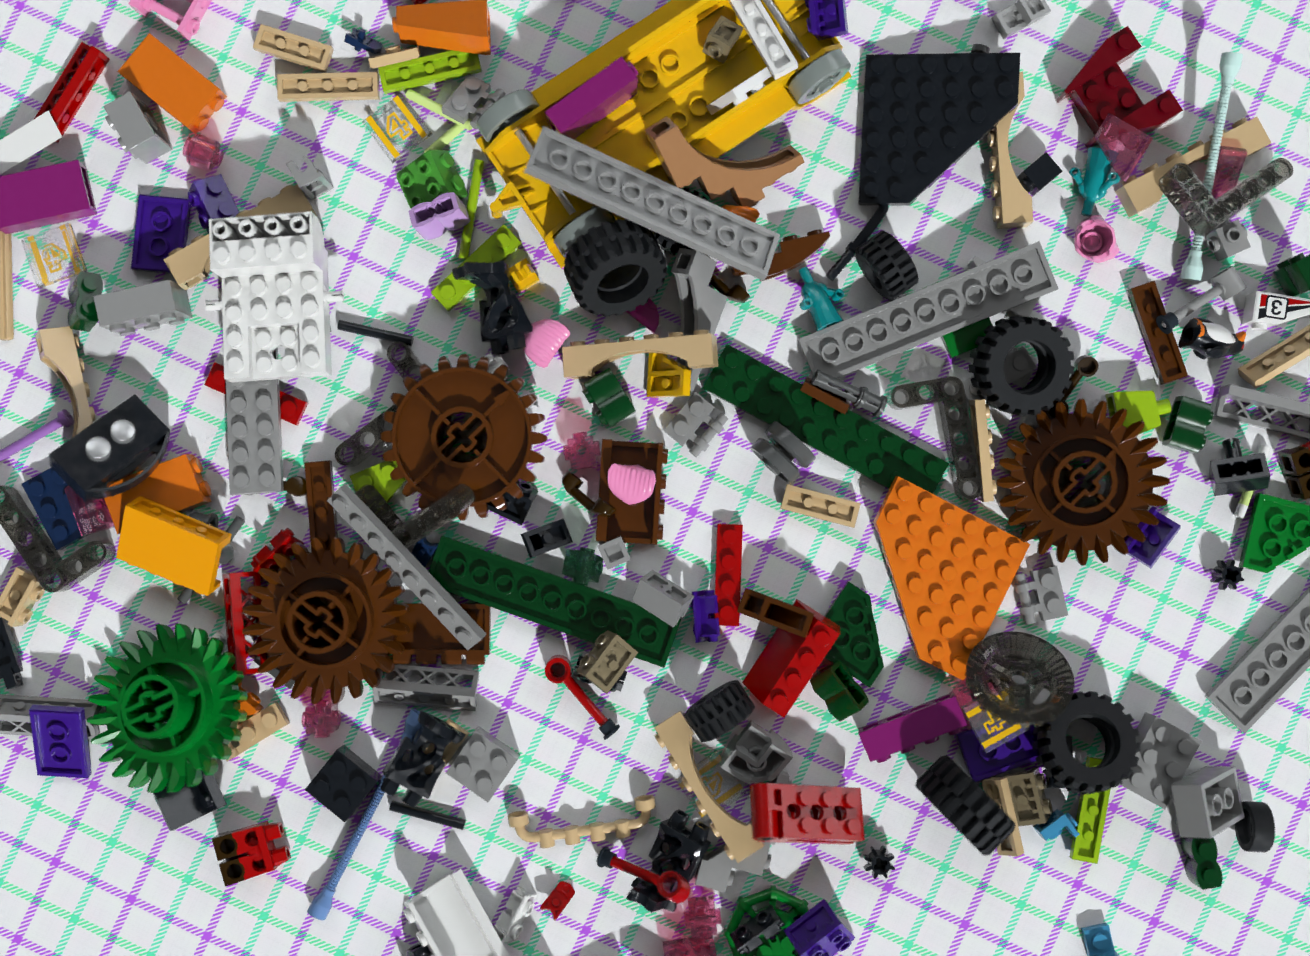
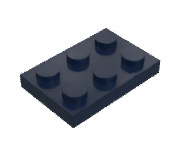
(53, 508)

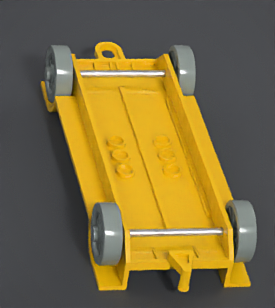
(673, 83)

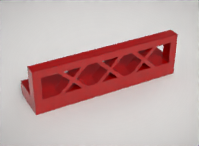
(77, 89)
(234, 618)

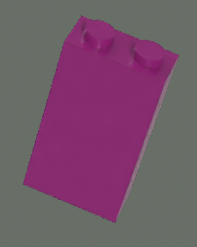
(594, 99)
(45, 197)

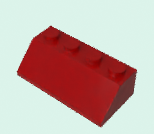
(790, 662)

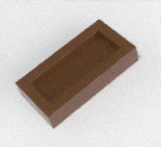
(825, 396)

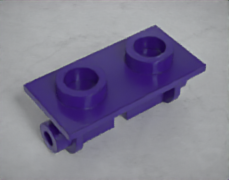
(705, 627)

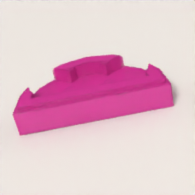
(646, 315)

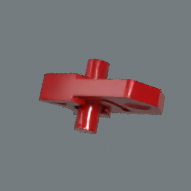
(558, 899)

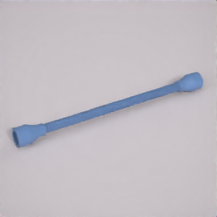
(322, 902)

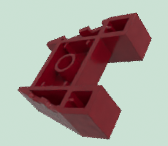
(1105, 89)

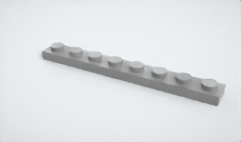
(406, 566)

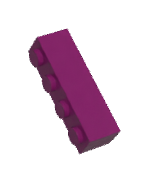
(912, 727)

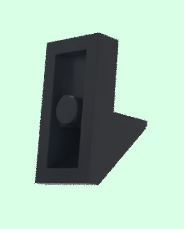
(546, 538)

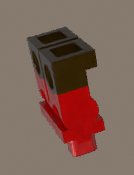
(1297, 464)
(258, 847)

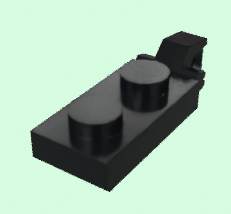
(9, 657)

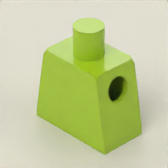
(1139, 407)

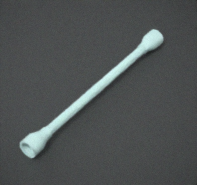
(1229, 68)

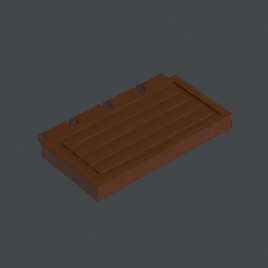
(431, 638)

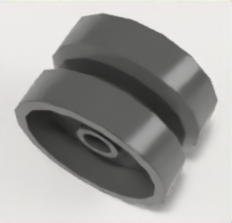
(786, 449)

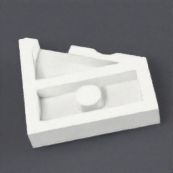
(738, 93)

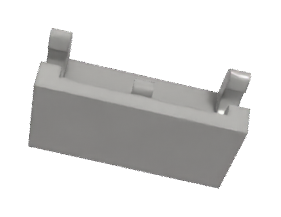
(311, 180)
(662, 598)

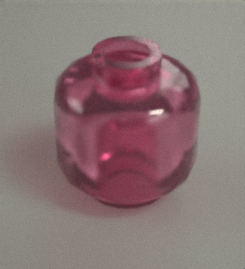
(202, 152)

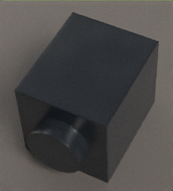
(1039, 174)

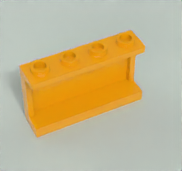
(171, 545)

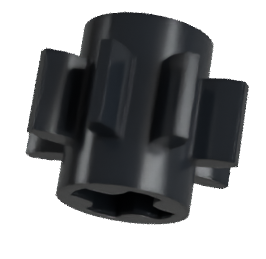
(1221, 570)
(885, 860)

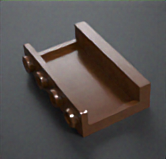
(638, 521)

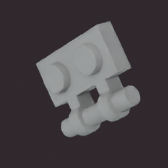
(468, 97)
(689, 420)
(1048, 595)

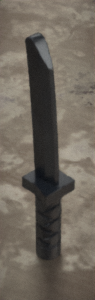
(860, 239)

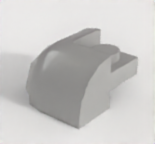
(756, 755)

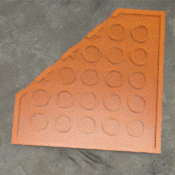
(945, 572)

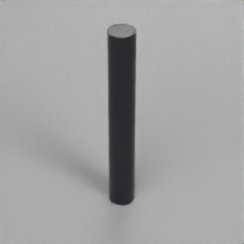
(374, 332)
(427, 815)

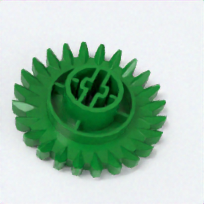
(170, 708)

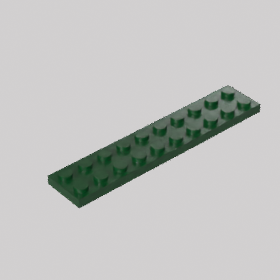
(840, 436)
(549, 599)

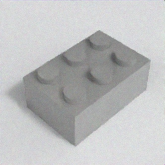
(143, 307)
(1162, 759)
(1207, 801)

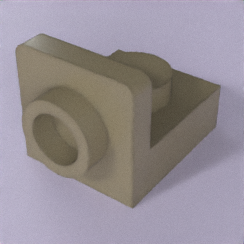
(722, 39)

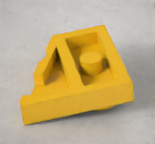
(667, 377)

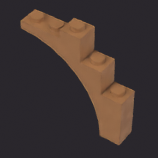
(716, 176)

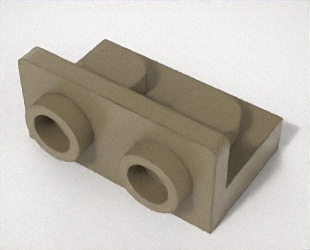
(606, 661)
(1029, 797)

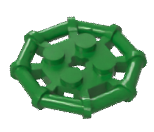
(781, 944)

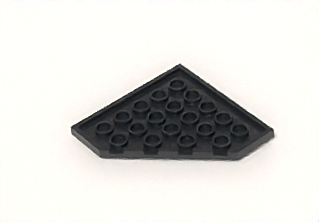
(927, 116)

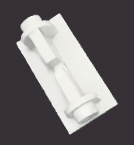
(510, 925)

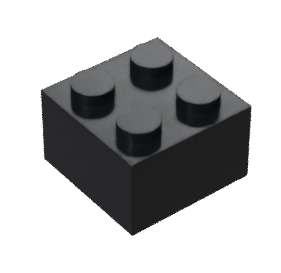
(343, 783)

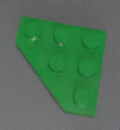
(1275, 533)

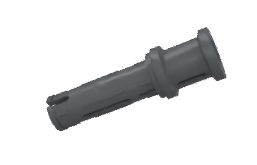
(861, 395)

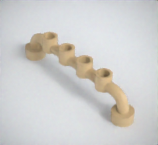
(595, 830)

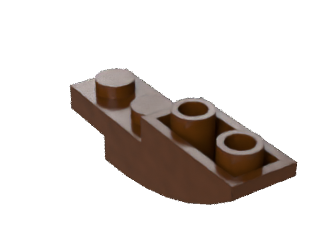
(792, 253)

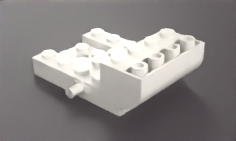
(272, 295)

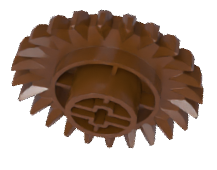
(431, 406)
(1122, 461)
(293, 623)

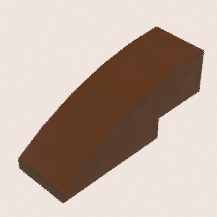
(775, 612)

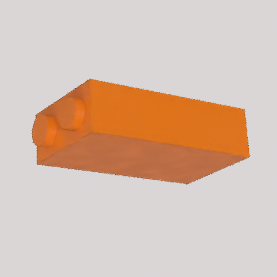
(172, 84)
(172, 484)

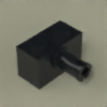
(1238, 472)

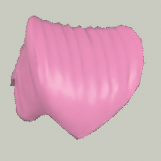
(1096, 240)
(545, 341)
(631, 482)

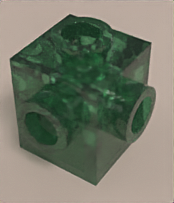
(582, 566)

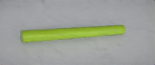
(471, 208)

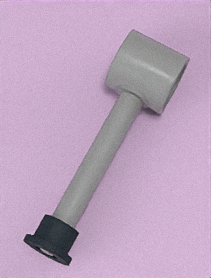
(1224, 285)

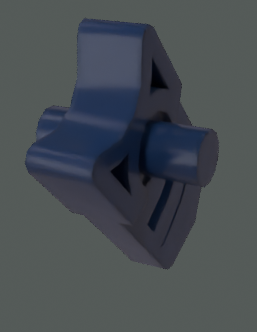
(361, 41)
(424, 551)

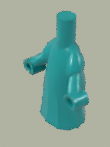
(1096, 179)
(817, 301)

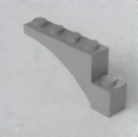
(699, 303)
(716, 867)

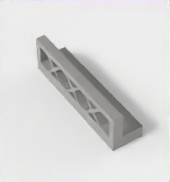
(1263, 401)
(425, 692)
(16, 711)

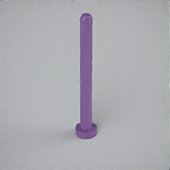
(64, 419)

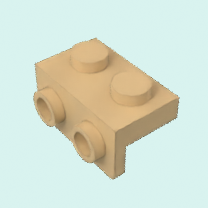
(20, 597)

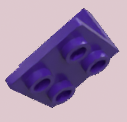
(819, 932)

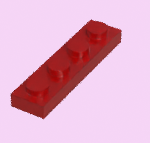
(290, 407)
(728, 573)

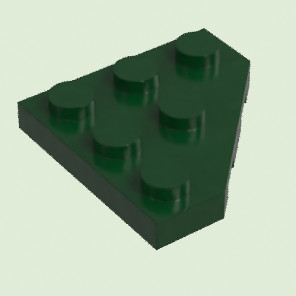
(858, 638)

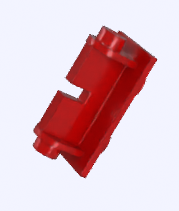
(281, 544)

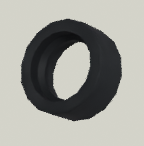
(1257, 829)

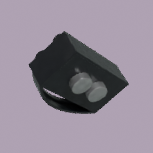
(112, 451)

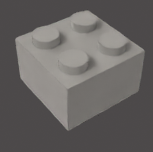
(137, 128)
(483, 764)

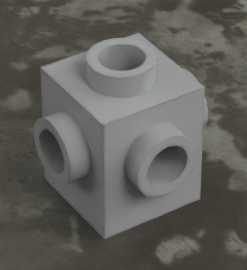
(1228, 240)

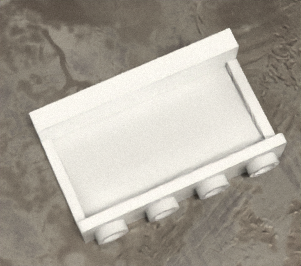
(453, 919)

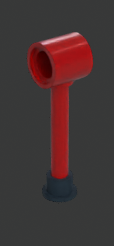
(606, 725)
(662, 881)

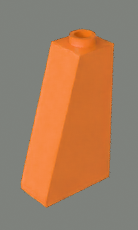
(446, 25)

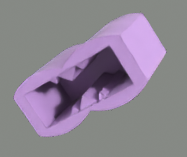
(438, 216)

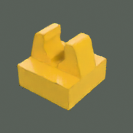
(523, 275)

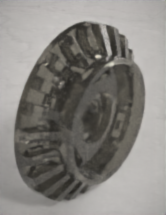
(1041, 667)

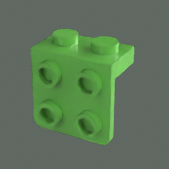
(430, 177)

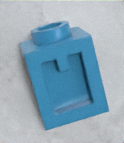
(1055, 824)
(1098, 940)

